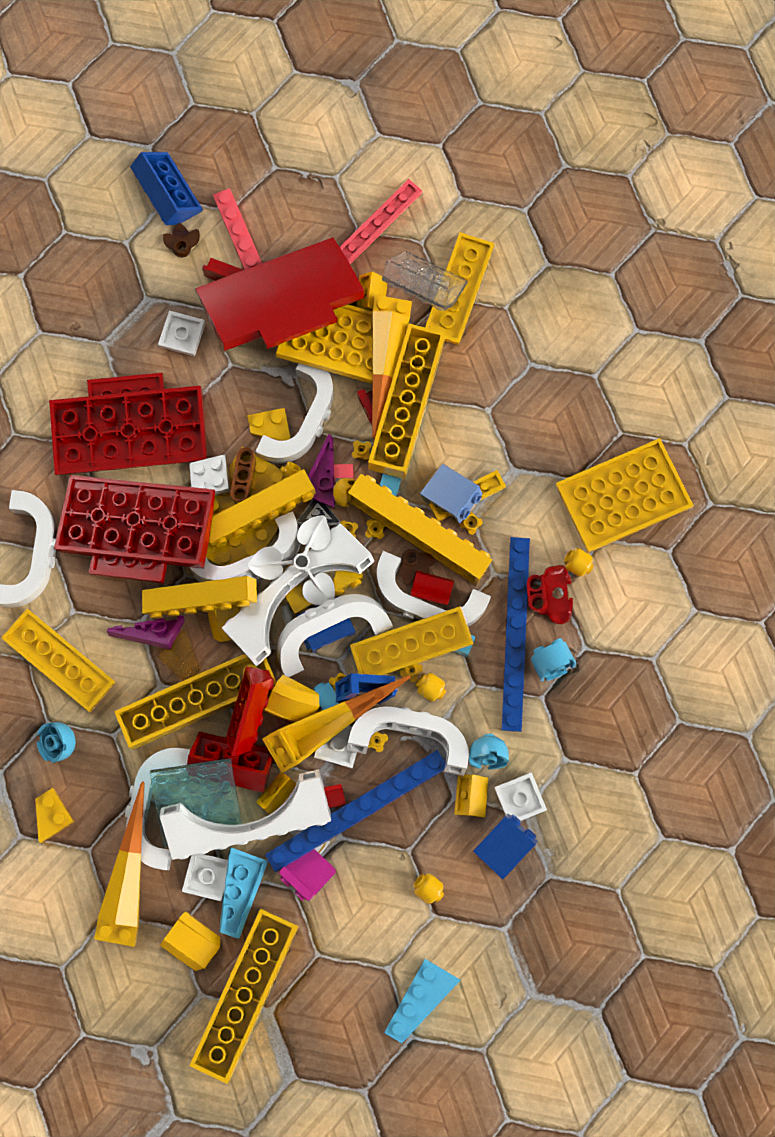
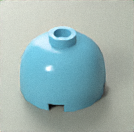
(56, 741)
(489, 751)

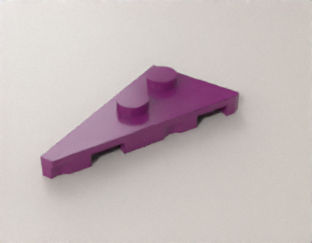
(323, 474)
(154, 633)

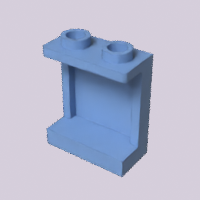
(451, 493)

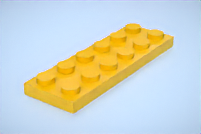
(469, 262)
(412, 643)
(58, 660)

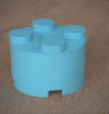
(552, 660)

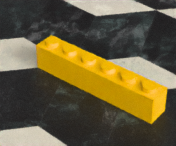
(260, 507)
(199, 596)

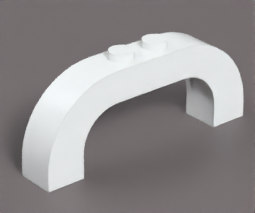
(294, 448)
(286, 544)
(42, 558)
(413, 607)
(322, 617)
(413, 723)
(170, 757)

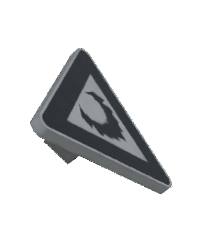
(318, 509)

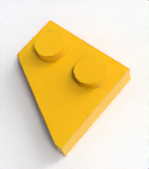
(271, 424)
(51, 815)

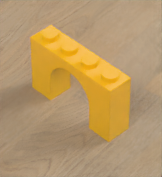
(342, 581)

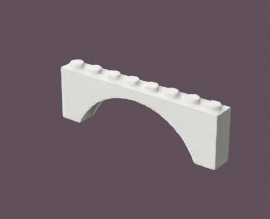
(252, 624)
(193, 835)

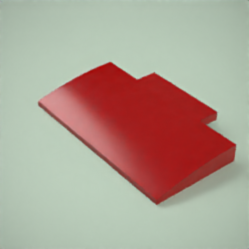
(281, 296)
(128, 425)
(135, 526)

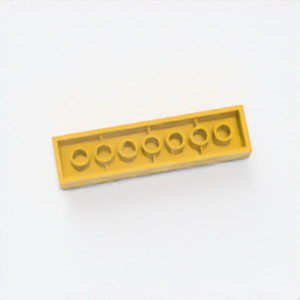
(406, 401)
(418, 529)
(185, 702)
(244, 996)

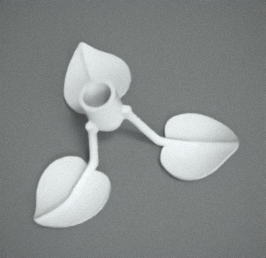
(314, 534)

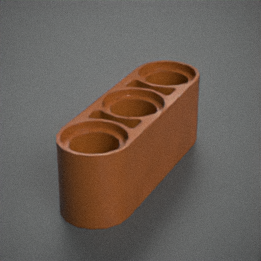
(240, 468)

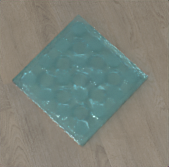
(202, 788)

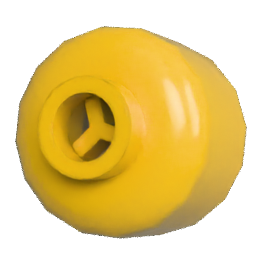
(578, 562)
(430, 687)
(428, 888)

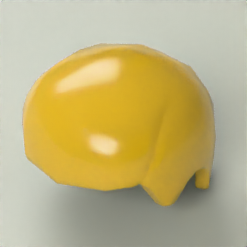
(341, 490)

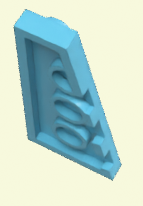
(241, 885)
(421, 998)

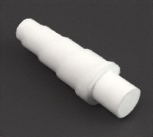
(287, 615)

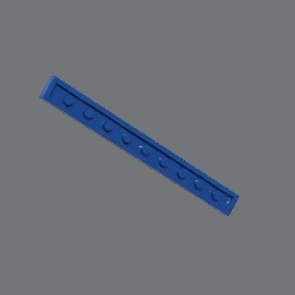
(515, 635)
(356, 811)

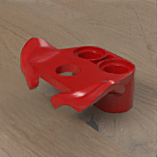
(557, 609)

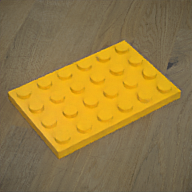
(337, 348)
(624, 495)
(253, 539)

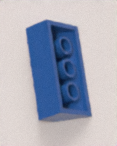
(165, 187)

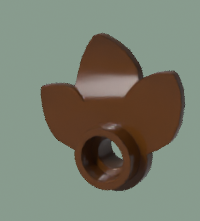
(181, 238)
(421, 563)

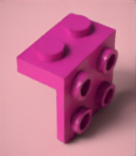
(307, 875)

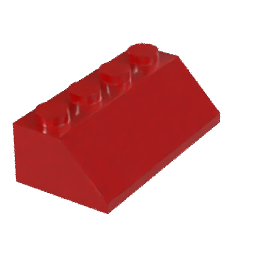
(248, 710)
(249, 769)

